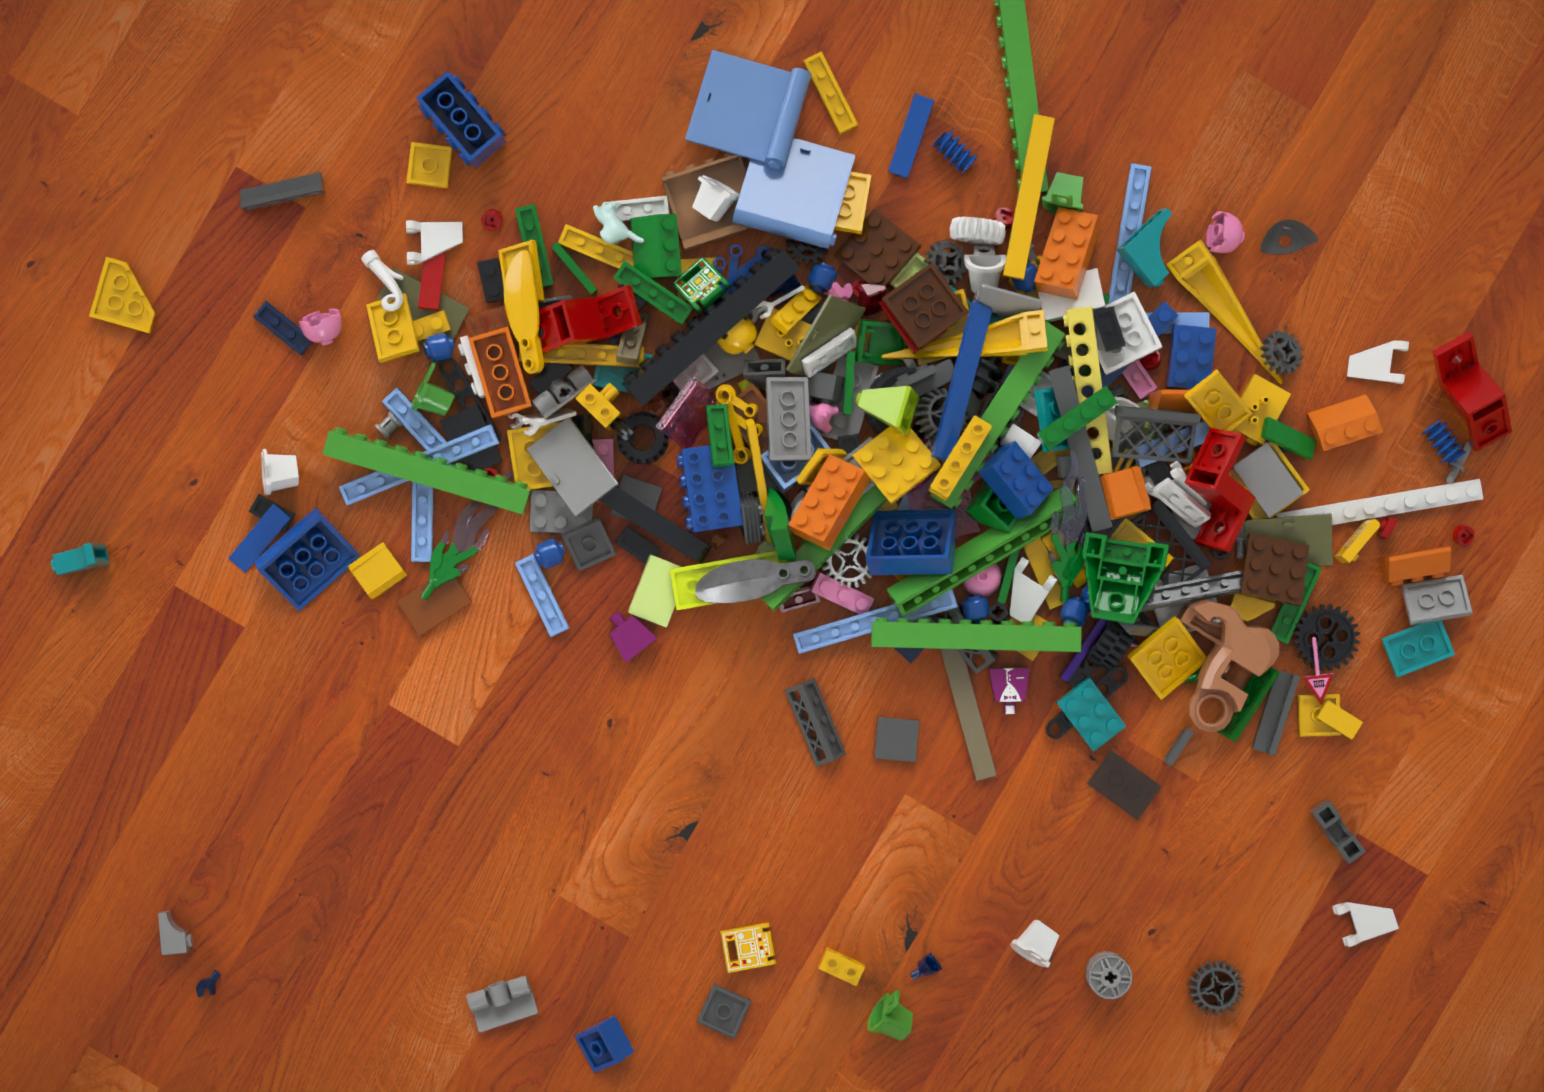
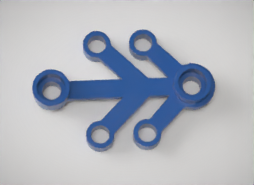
(733, 273)

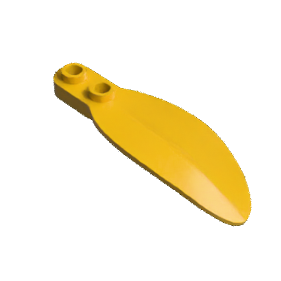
(523, 310)

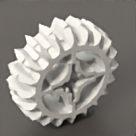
(977, 230)
(838, 575)

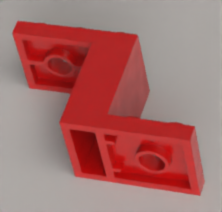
(588, 319)
(1472, 391)
(1228, 498)

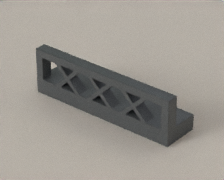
(281, 191)
(988, 655)
(1275, 713)
(818, 720)

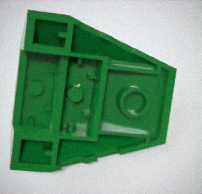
(1121, 575)

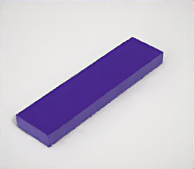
(1086, 644)

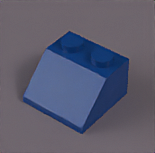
(604, 1044)

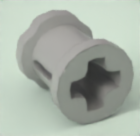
(388, 425)

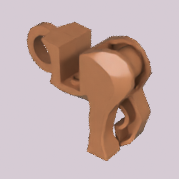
(1245, 645)

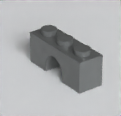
(1336, 832)

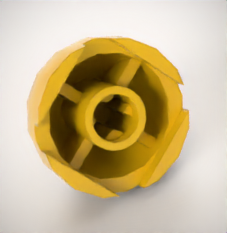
(739, 338)

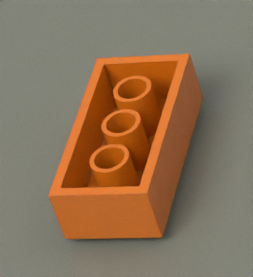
(1067, 253)
(500, 372)
(829, 502)

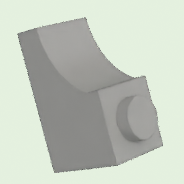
(172, 937)

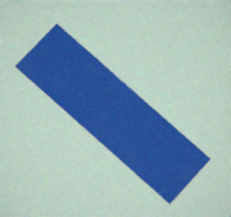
(259, 538)

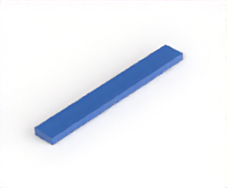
(962, 381)

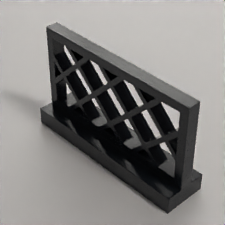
(1181, 536)

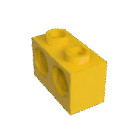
(841, 966)

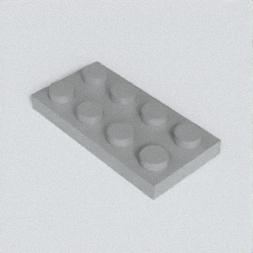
(863, 378)
(788, 419)

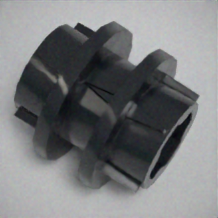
(986, 372)

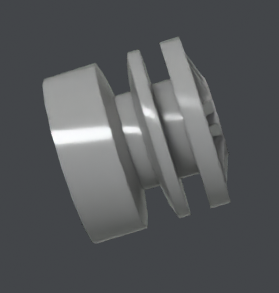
(1098, 968)

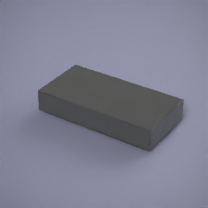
(1178, 746)

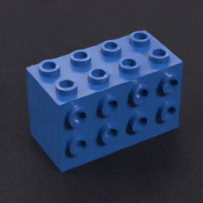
(461, 120)
(709, 492)

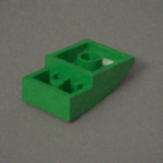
(778, 528)

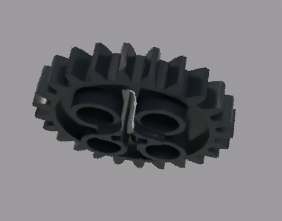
(1311, 624)

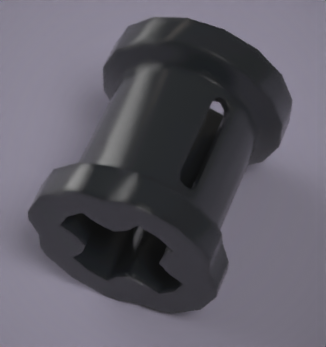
(993, 611)

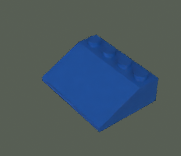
(912, 542)
(306, 559)

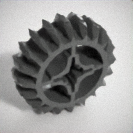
(930, 420)
(1210, 969)

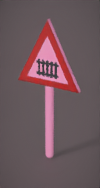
(1318, 683)

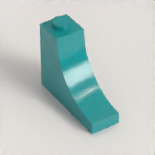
(1142, 250)
(81, 558)

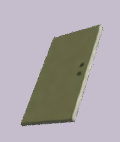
(454, 310)
(832, 320)
(1305, 529)

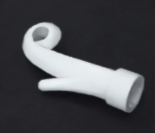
(386, 275)

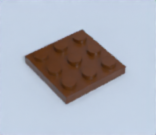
(878, 251)
(925, 306)
(1274, 569)

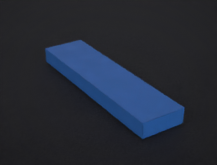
(911, 136)

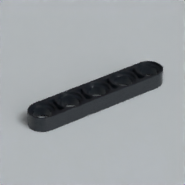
(461, 395)
(1112, 687)

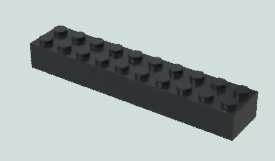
(709, 325)

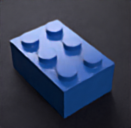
(1190, 355)
(1016, 480)

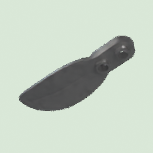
(750, 580)

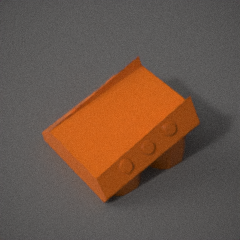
(1125, 492)

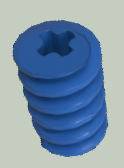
(955, 151)
(1443, 442)

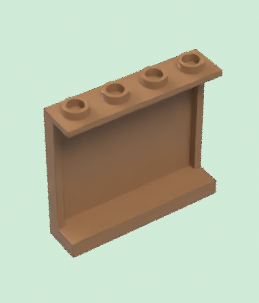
(682, 191)

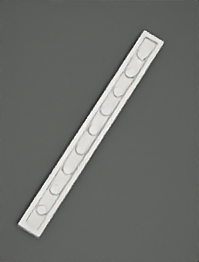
(1396, 502)

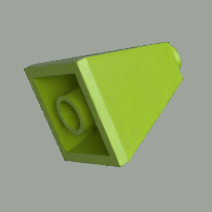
(890, 405)

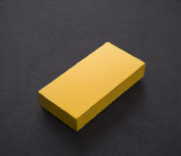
(1339, 719)

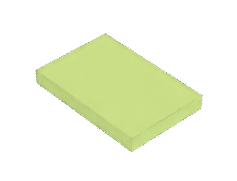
(654, 594)

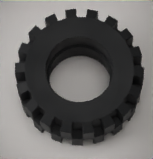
(651, 454)
(1110, 646)

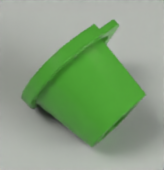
(1064, 193)
(432, 397)
(890, 1017)

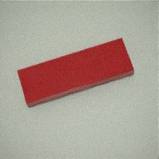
(431, 283)

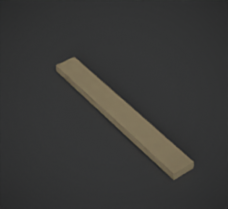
(968, 713)

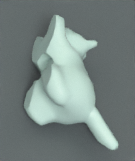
(613, 228)

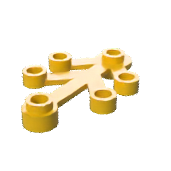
(736, 420)

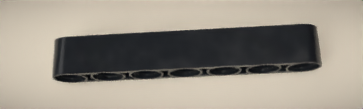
(656, 524)

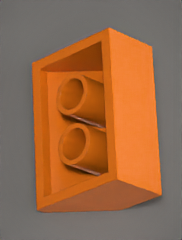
(1170, 400)
(1344, 423)
(1416, 565)

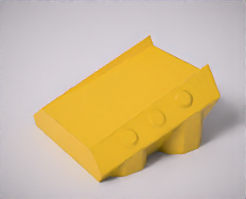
(377, 570)

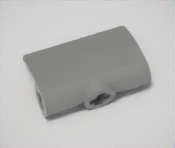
(1005, 302)
(549, 403)
(502, 1003)

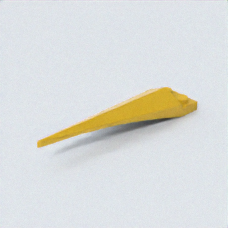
(1206, 281)
(1008, 337)

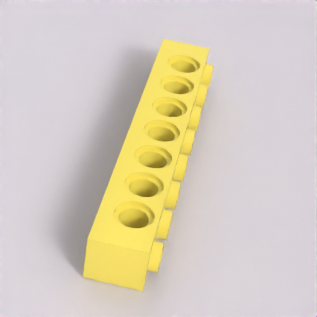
(1085, 316)

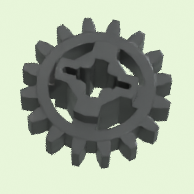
(955, 263)
(1282, 352)

